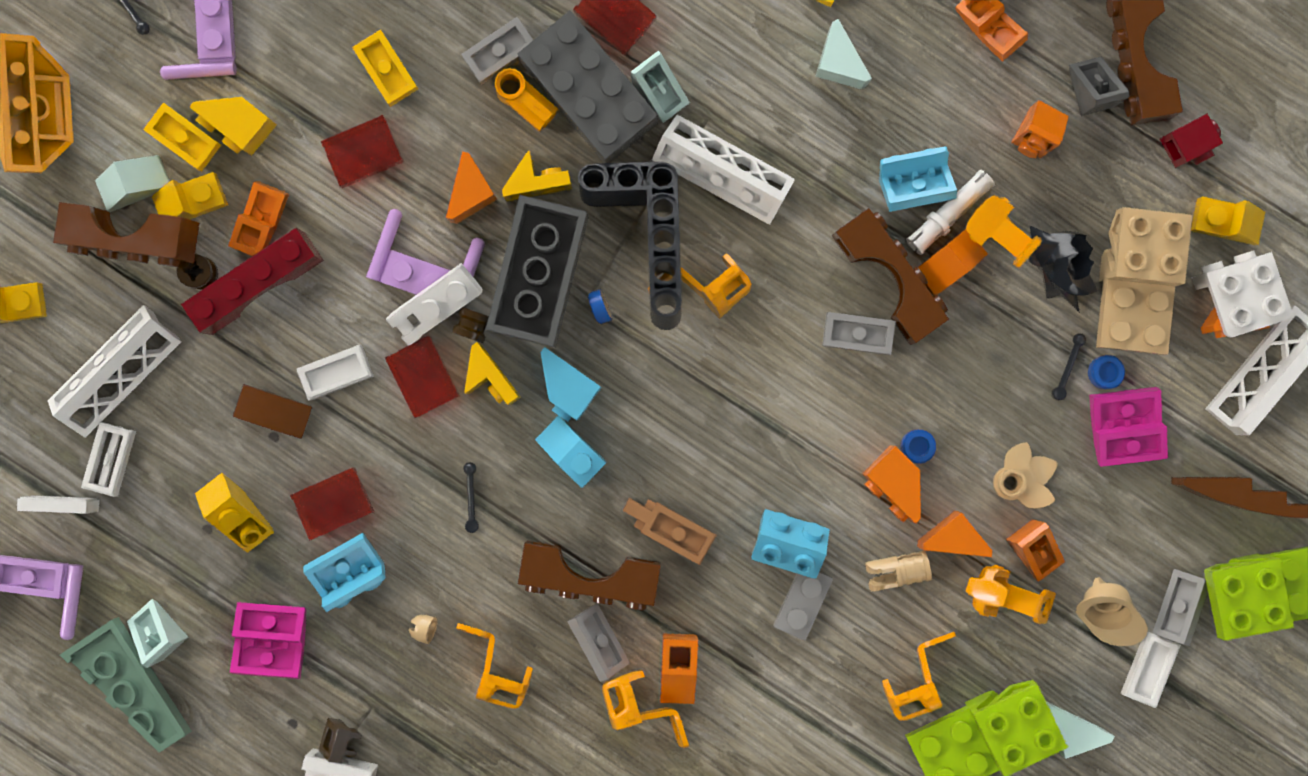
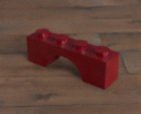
(233, 292)

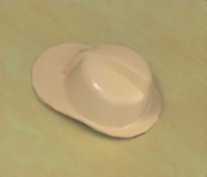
(1111, 614)

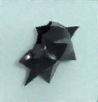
(1064, 264)

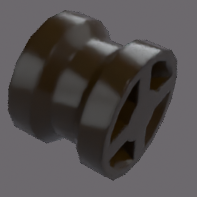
(204, 274)
(471, 325)

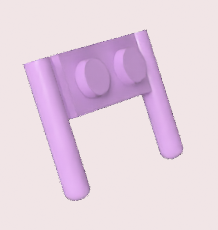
(214, 43)
(408, 272)
(45, 580)

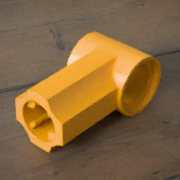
(526, 101)

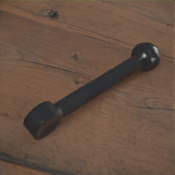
(141, 27)
(1059, 392)
(471, 525)

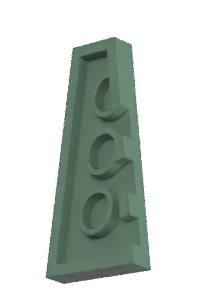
(113, 665)

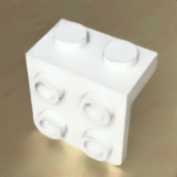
(1246, 293)

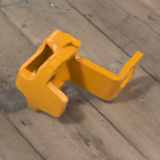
(992, 221)
(717, 291)
(993, 591)
(492, 683)
(925, 694)
(627, 711)

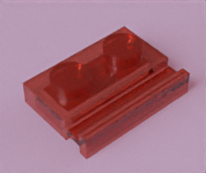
(617, 20)
(362, 151)
(422, 376)
(332, 503)

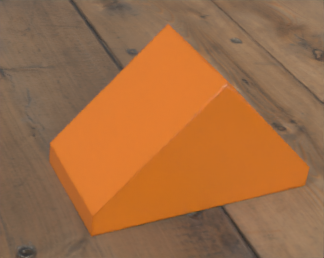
(469, 191)
(952, 262)
(955, 536)
(1036, 548)

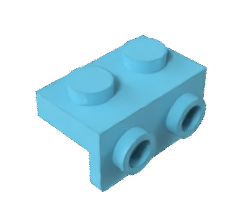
(917, 179)
(791, 544)
(346, 572)

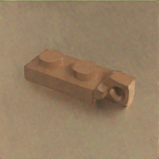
(671, 529)

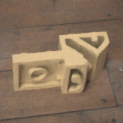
(1141, 279)

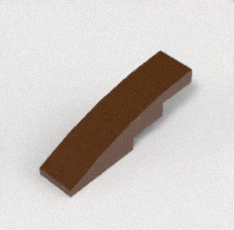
(1238, 494)

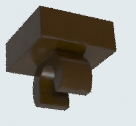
(335, 740)

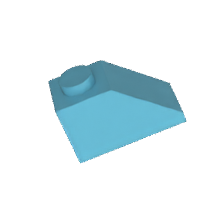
(567, 387)
(570, 451)

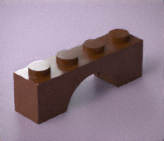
(1151, 93)
(161, 237)
(917, 310)
(546, 568)

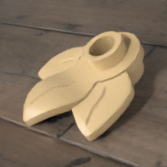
(1029, 477)

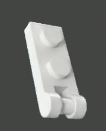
(435, 303)

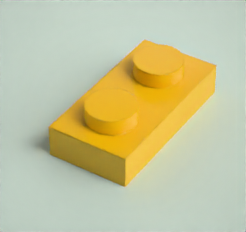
(385, 68)
(182, 137)

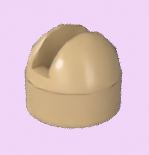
(424, 628)

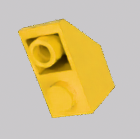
(237, 119)
(233, 513)

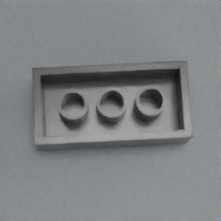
(588, 88)
(537, 271)

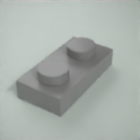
(497, 50)
(858, 333)
(802, 604)
(1181, 607)
(598, 642)

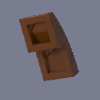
(272, 411)

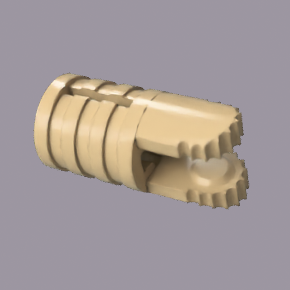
(905, 569)

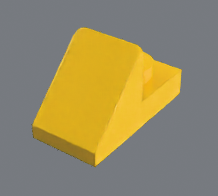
(527, 184)
(191, 197)
(1228, 220)
(22, 302)
(483, 368)

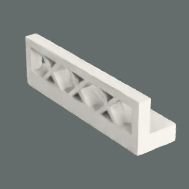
(720, 172)
(104, 364)
(1272, 385)

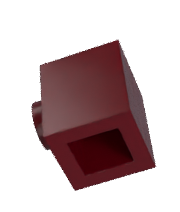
(1192, 141)

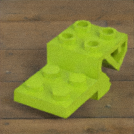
(1258, 593)
(989, 735)

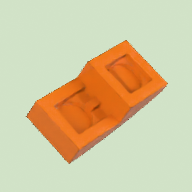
(992, 26)
(260, 219)

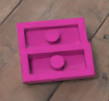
(1128, 426)
(268, 640)

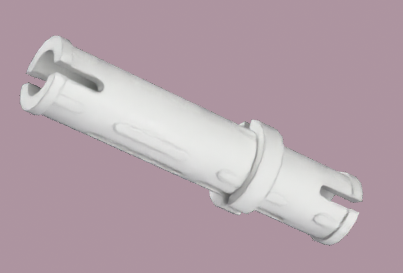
(941, 220)

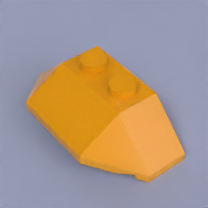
(32, 105)

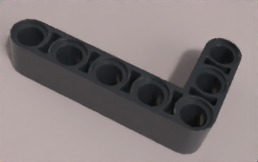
(660, 229)

